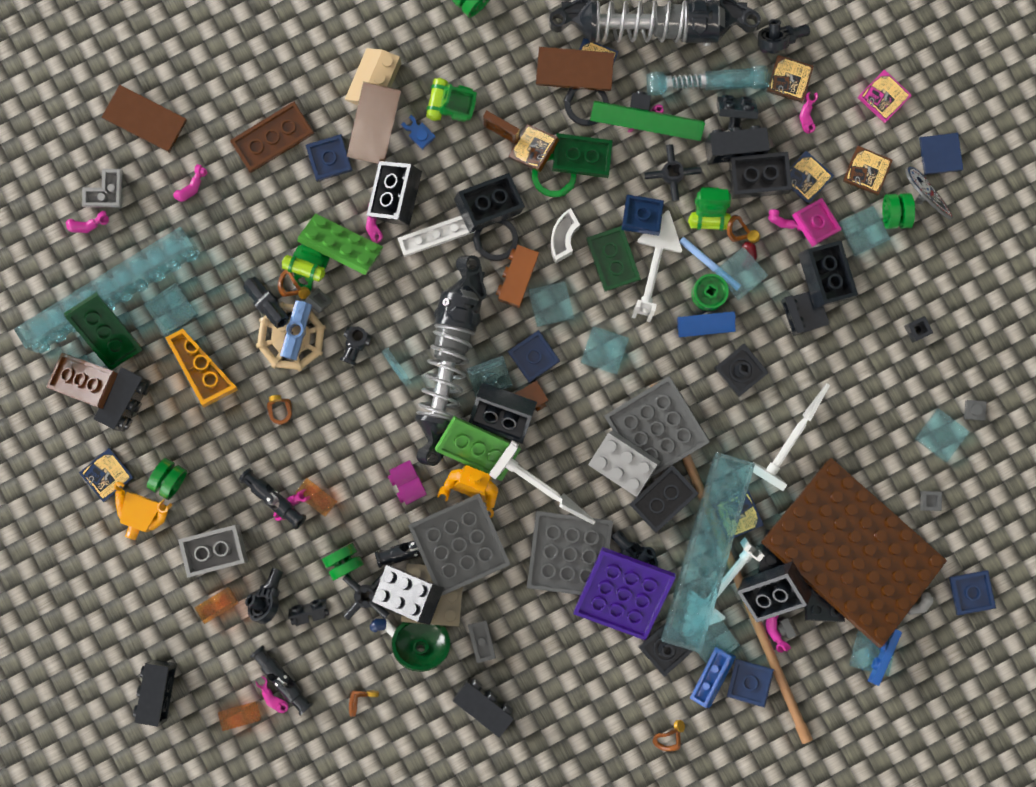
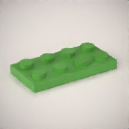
(340, 244)
(473, 446)

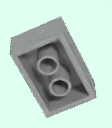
(624, 463)
(213, 550)

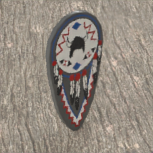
(927, 192)

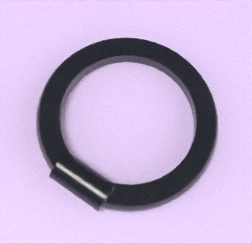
(567, 101)
(478, 245)

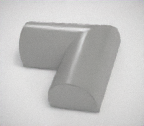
(109, 195)

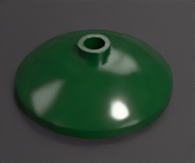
(411, 637)

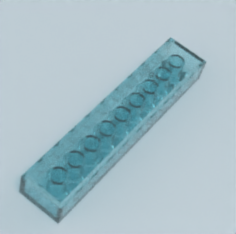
(113, 287)
(707, 552)

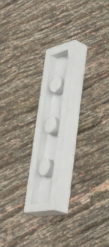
(433, 236)

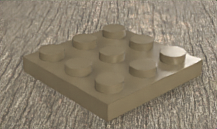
(449, 605)

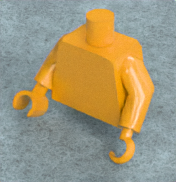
(471, 482)
(139, 512)

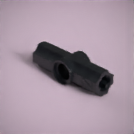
(266, 302)

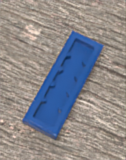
(881, 663)

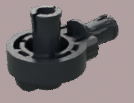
(778, 38)
(634, 550)
(265, 600)

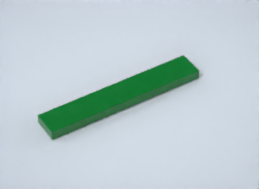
(647, 120)

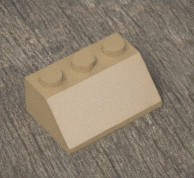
(376, 68)

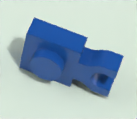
(419, 134)

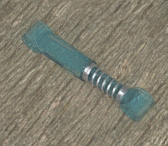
(754, 78)

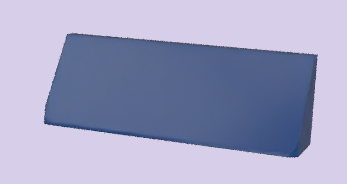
(706, 324)
(712, 677)

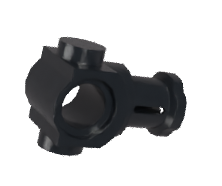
(353, 346)

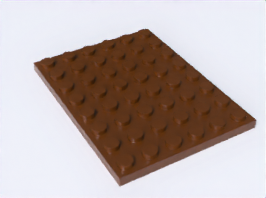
(854, 552)

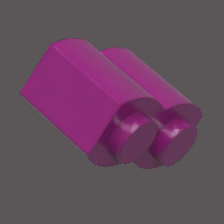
(407, 482)

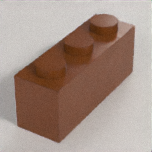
(517, 276)

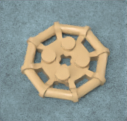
(278, 338)

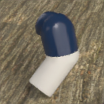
(382, 624)

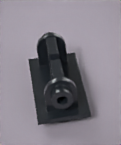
(299, 613)

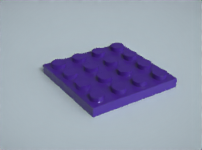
(624, 593)

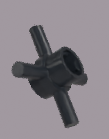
(677, 167)
(359, 602)

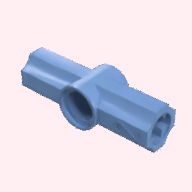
(298, 318)

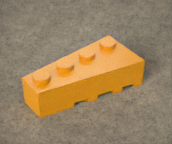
(202, 373)

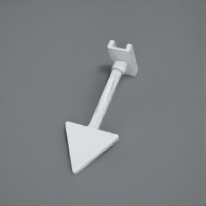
(666, 240)
(507, 462)
(770, 472)
(747, 554)

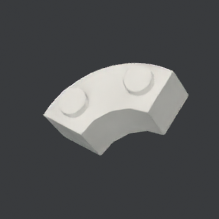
(562, 235)

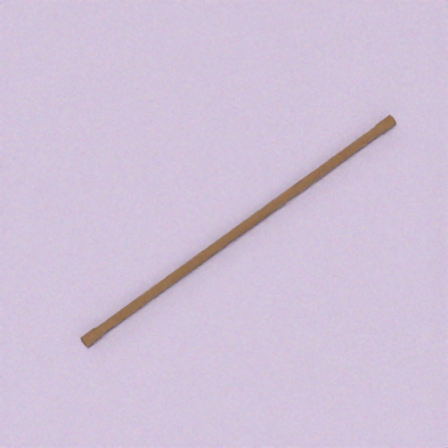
(800, 725)

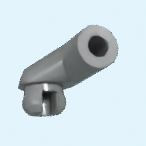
(924, 604)

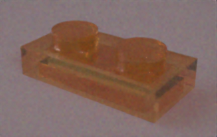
(318, 498)
(216, 605)
(239, 716)

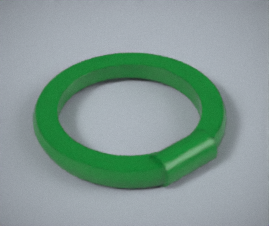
(562, 192)

